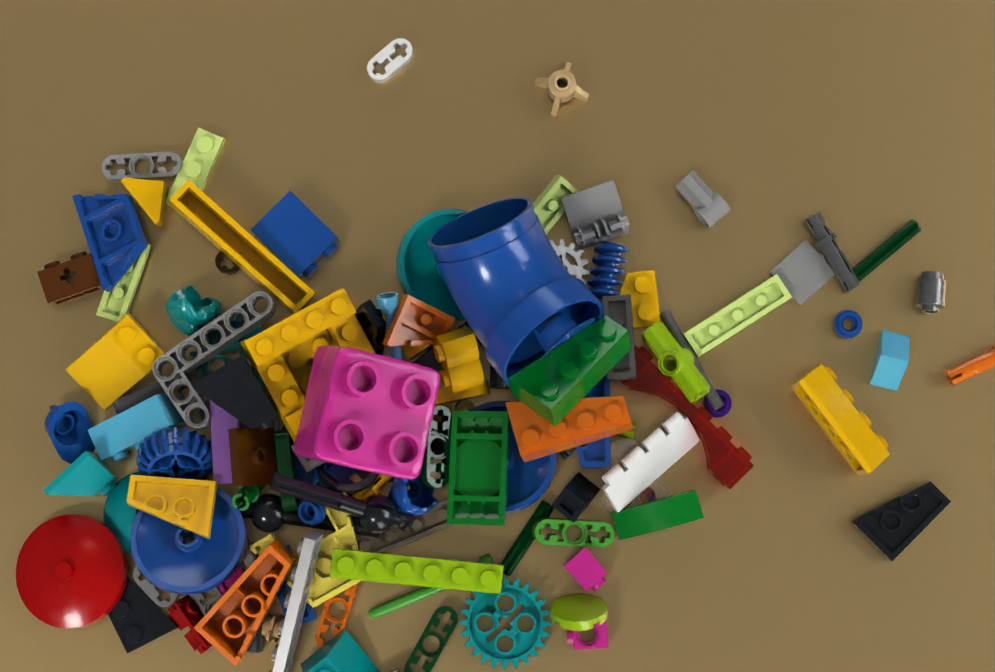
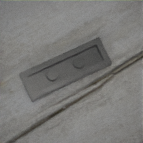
(620, 310)

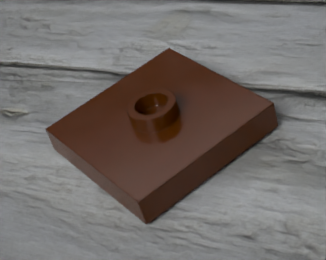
(252, 456)

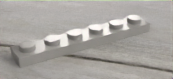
(296, 602)

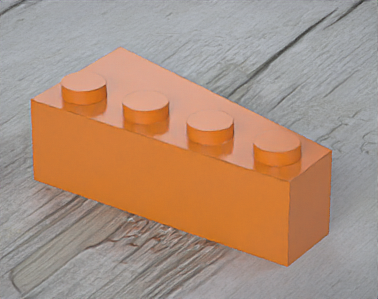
(585, 423)
(241, 610)

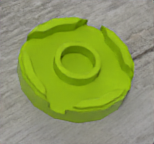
(579, 611)

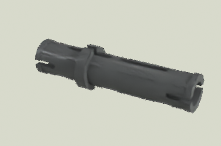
(832, 251)

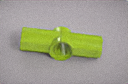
(685, 372)

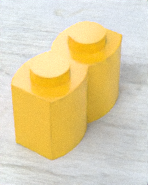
(459, 360)

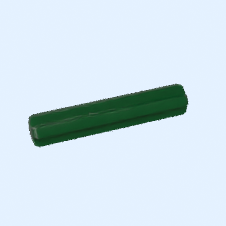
(886, 249)
(524, 539)

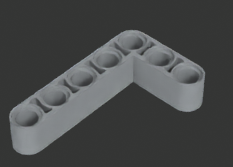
(205, 352)

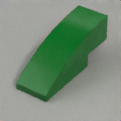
(657, 514)

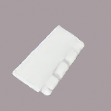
(646, 466)

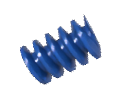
(607, 269)

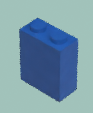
(296, 236)

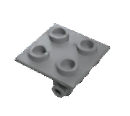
(595, 214)

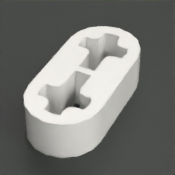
(394, 65)

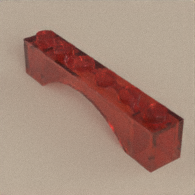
(722, 457)

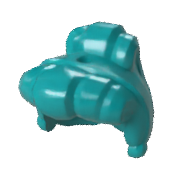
(189, 311)

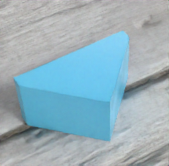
(890, 360)

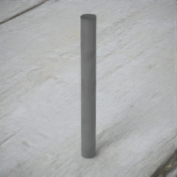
(675, 331)

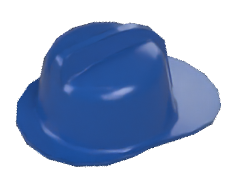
(557, 330)
(68, 430)

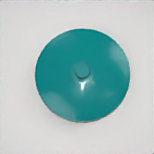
(416, 263)

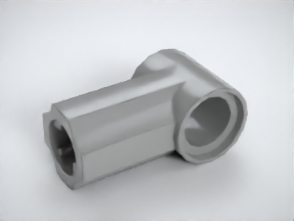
(707, 205)

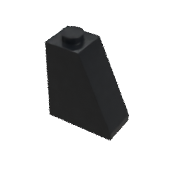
(238, 393)

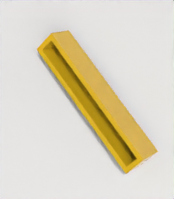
(241, 247)

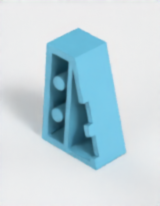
(129, 428)

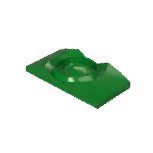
(478, 468)

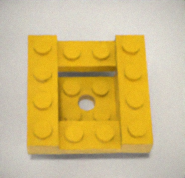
(283, 349)

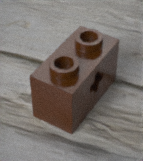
(59, 290)

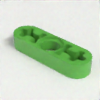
(593, 541)

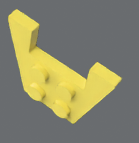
(322, 585)

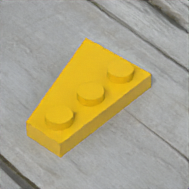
(175, 500)

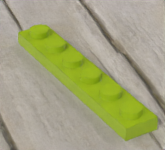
(416, 571)

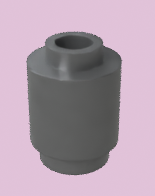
(931, 292)

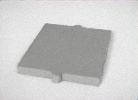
(803, 272)

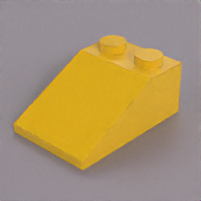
(115, 361)

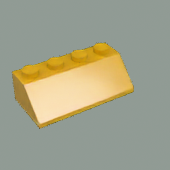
(841, 420)

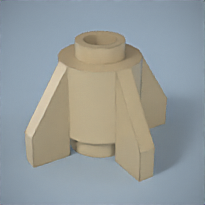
(558, 94)

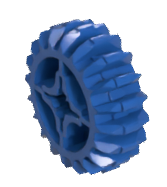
(175, 455)

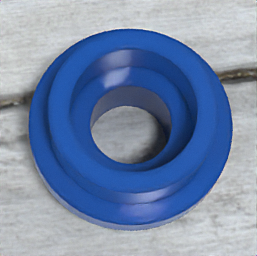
(856, 324)
(307, 515)

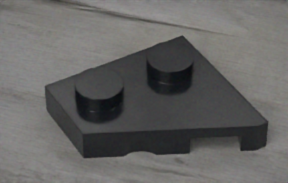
(372, 325)

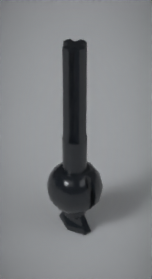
(375, 513)
(269, 517)

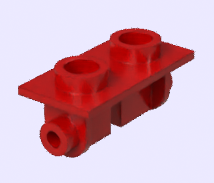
(187, 613)

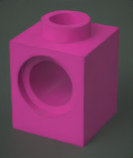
(586, 570)
(599, 641)

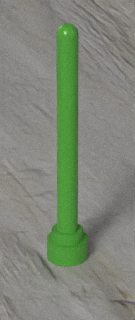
(413, 596)

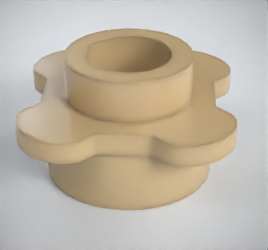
(270, 627)

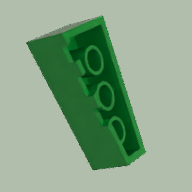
(571, 370)

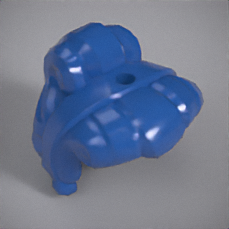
(414, 501)

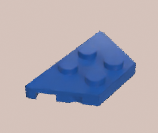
(111, 234)

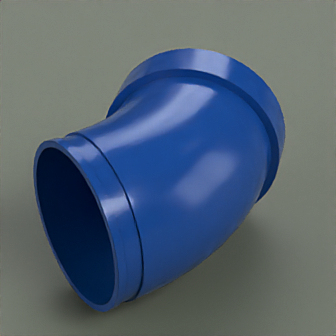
(508, 280)

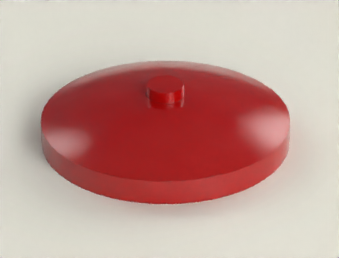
(71, 571)

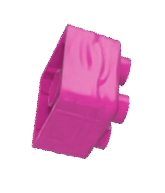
(367, 412)

